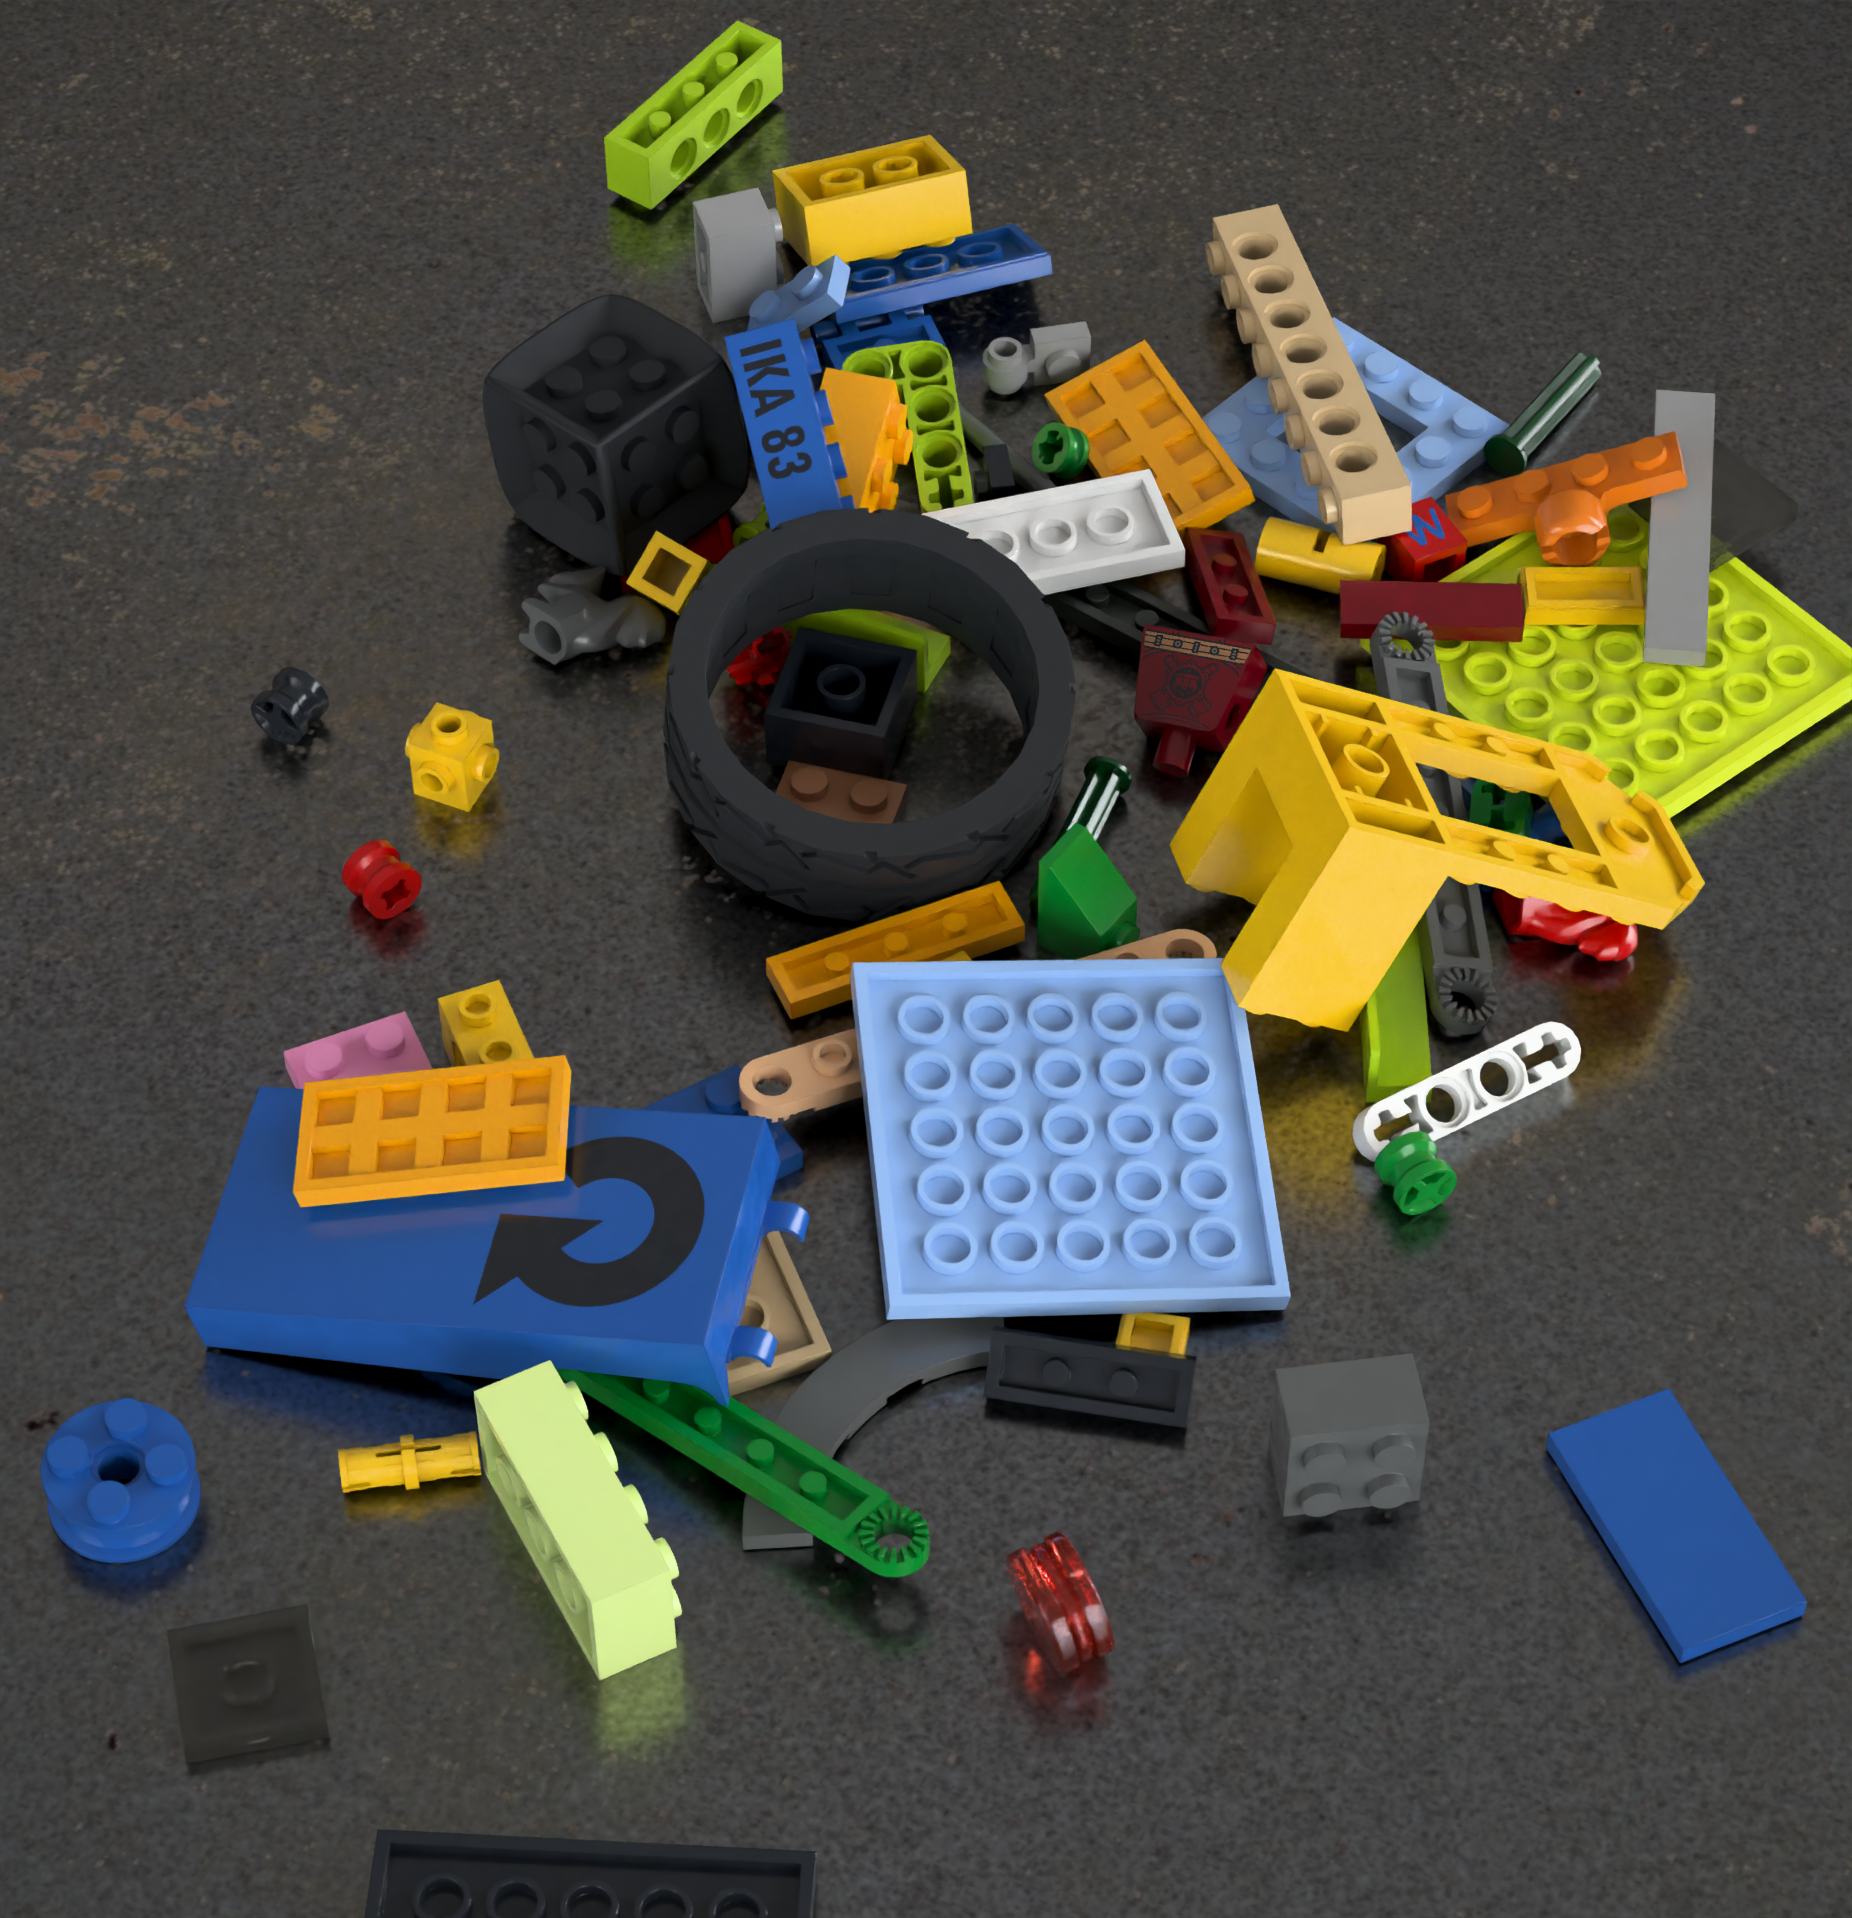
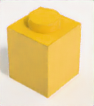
(668, 573)

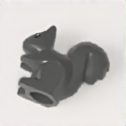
(582, 622)

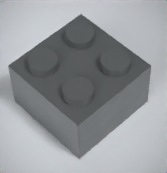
(1348, 1435)

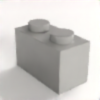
(736, 252)

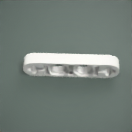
(1465, 1087)

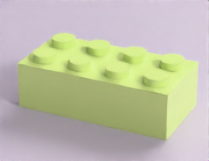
(578, 1518)

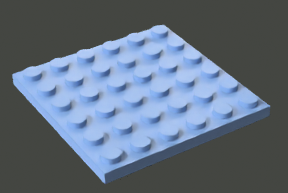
(1065, 1139)

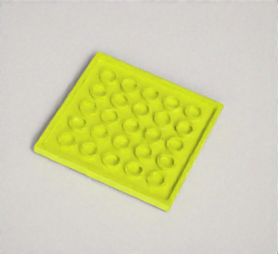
(1652, 723)

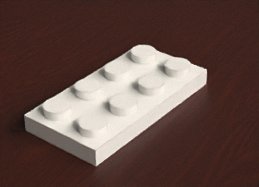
(1078, 531)

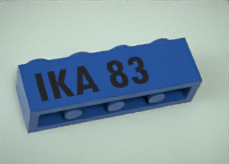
(787, 421)

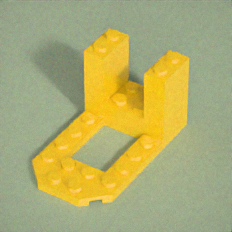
(1346, 849)

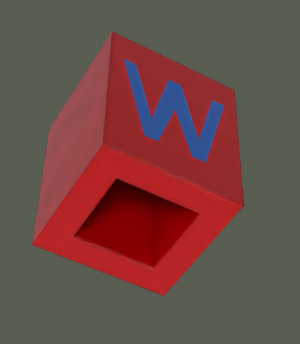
(1429, 550)

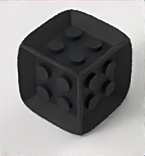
(616, 431)

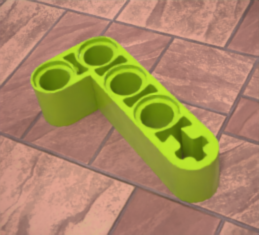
(929, 390)

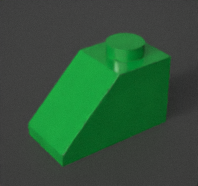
(1083, 899)

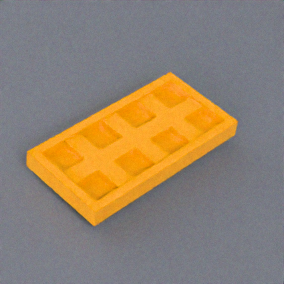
(1144, 422)
(433, 1131)

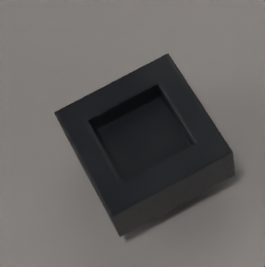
(996, 477)

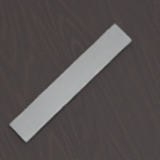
(1681, 536)

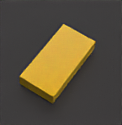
(1582, 595)

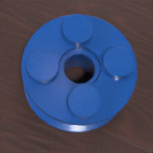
(112, 1444)

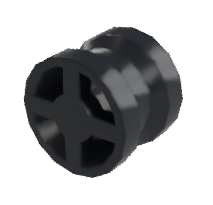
(289, 705)

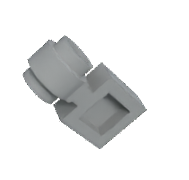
(1050, 358)

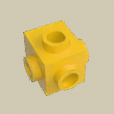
(452, 756)

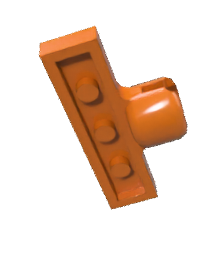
(1569, 499)

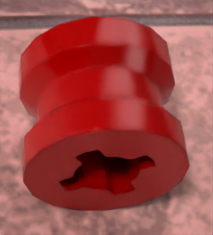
(381, 879)

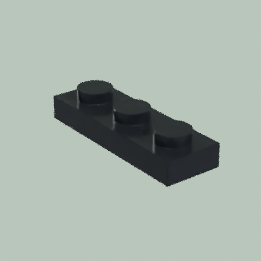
(1090, 1376)

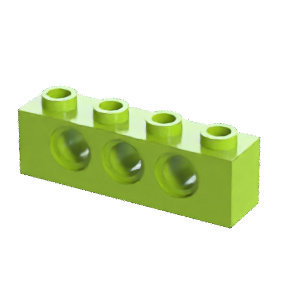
(693, 114)

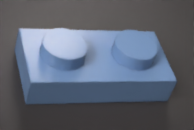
(807, 298)

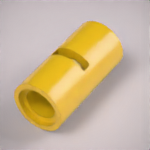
(1315, 556)

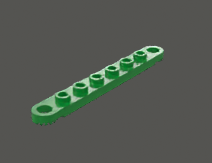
(769, 1467)

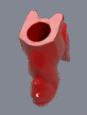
(1590, 931)

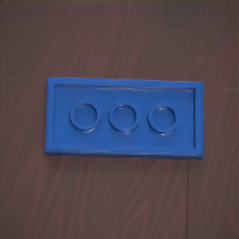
(938, 273)
(1675, 1525)

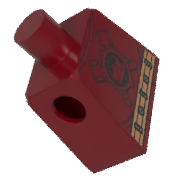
(1193, 693)

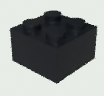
(841, 704)

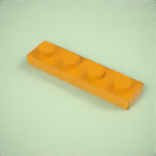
(820, 971)

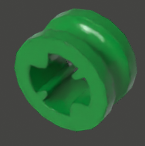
(1058, 437)

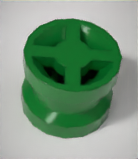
(1415, 1173)

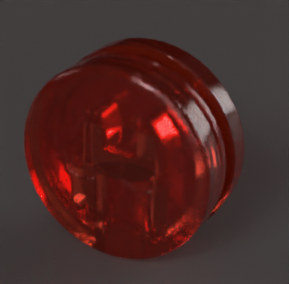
(1060, 1603)

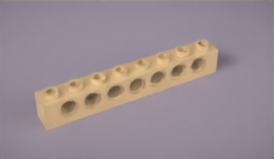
(1310, 376)

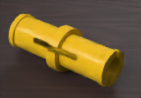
(409, 1462)

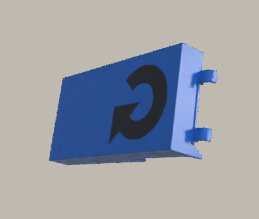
(610, 1272)

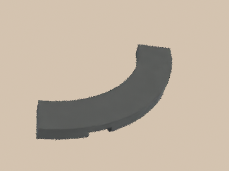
(855, 1387)

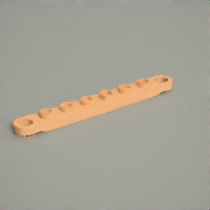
(829, 1069)

